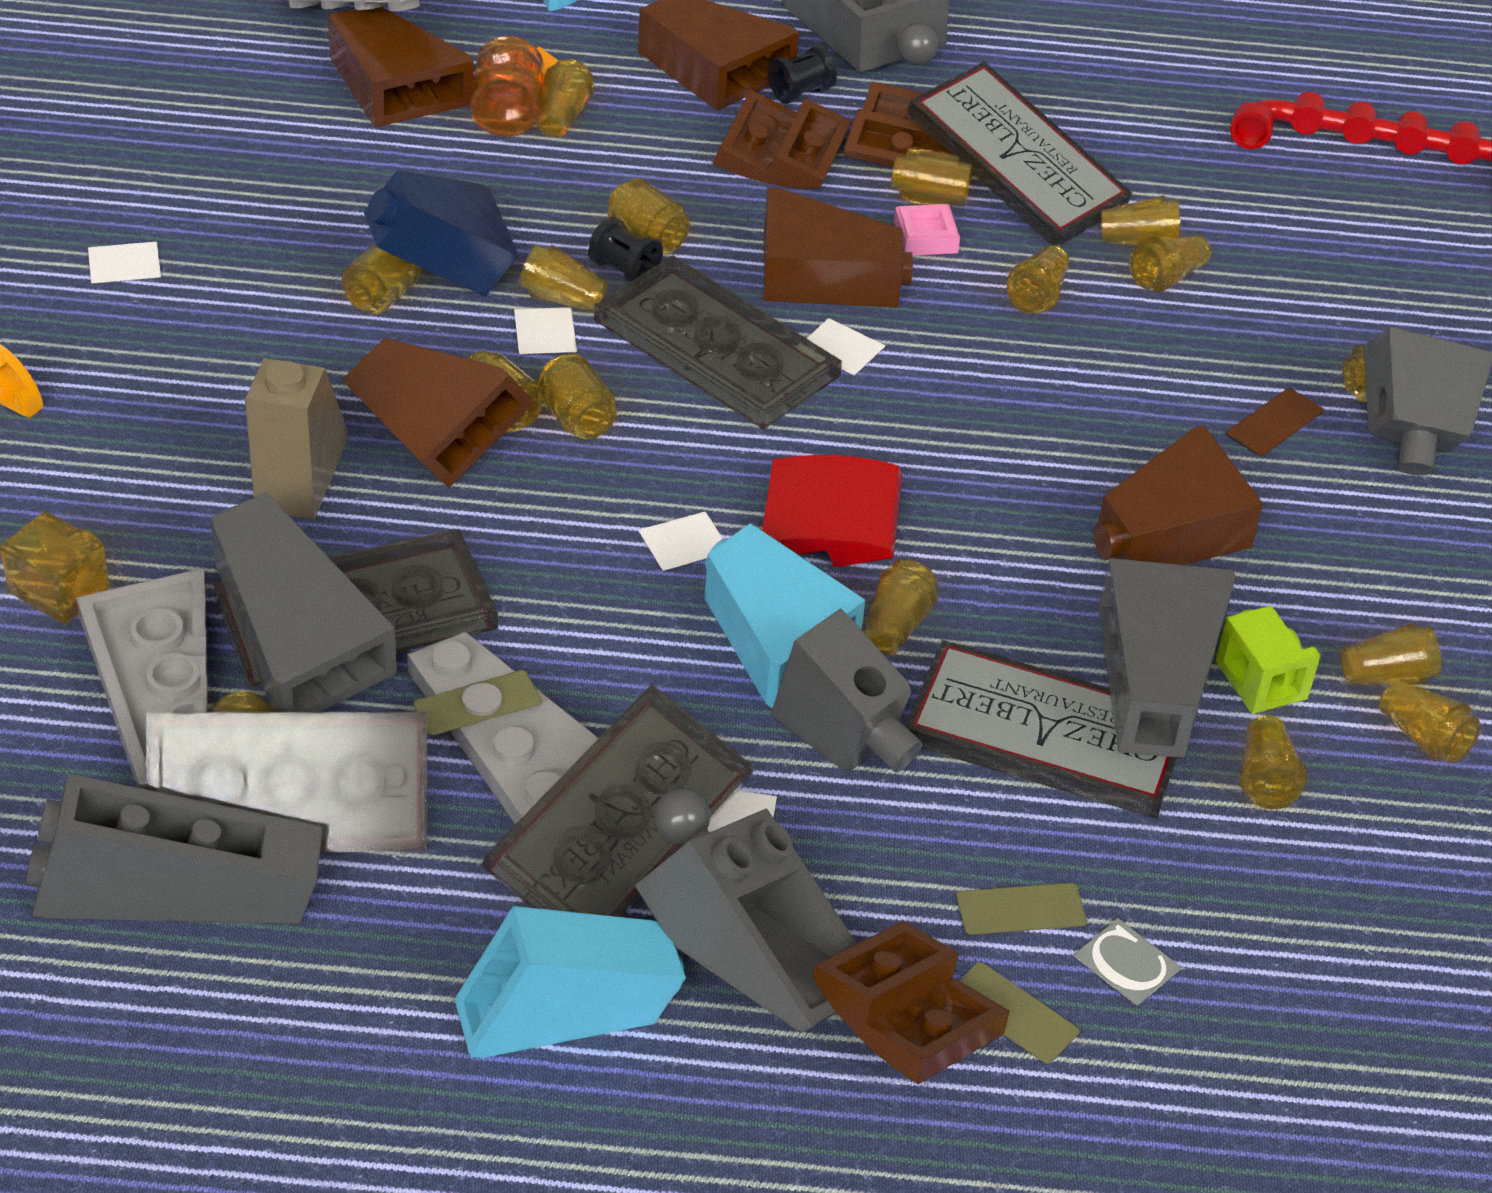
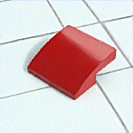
(834, 506)

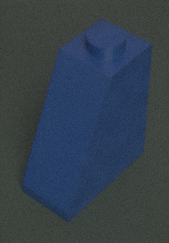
(443, 228)

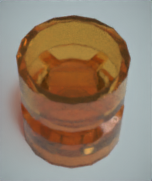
(507, 86)

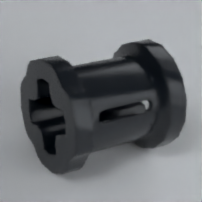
(802, 74)
(624, 250)

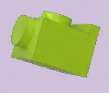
(1265, 660)

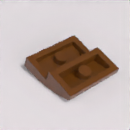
(885, 128)
(781, 144)
(906, 1002)

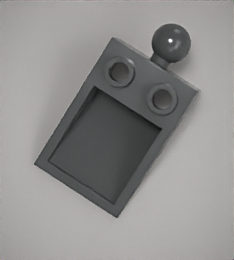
(876, 30)
(745, 907)

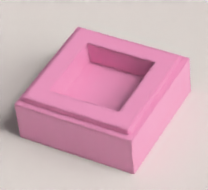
(927, 229)

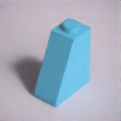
(768, 600)
(566, 980)

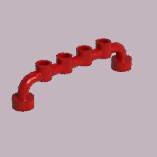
(1254, 124)

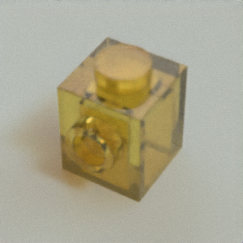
(54, 564)

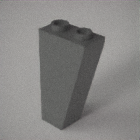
(1159, 648)
(168, 859)

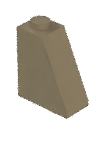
(294, 435)

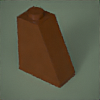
(713, 47)
(397, 66)
(830, 254)
(438, 403)
(1180, 507)

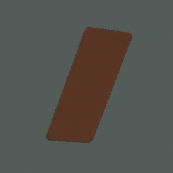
(1275, 421)

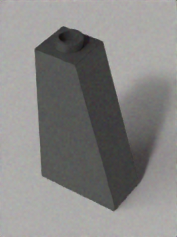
(298, 611)

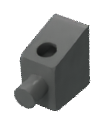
(1423, 393)
(845, 697)

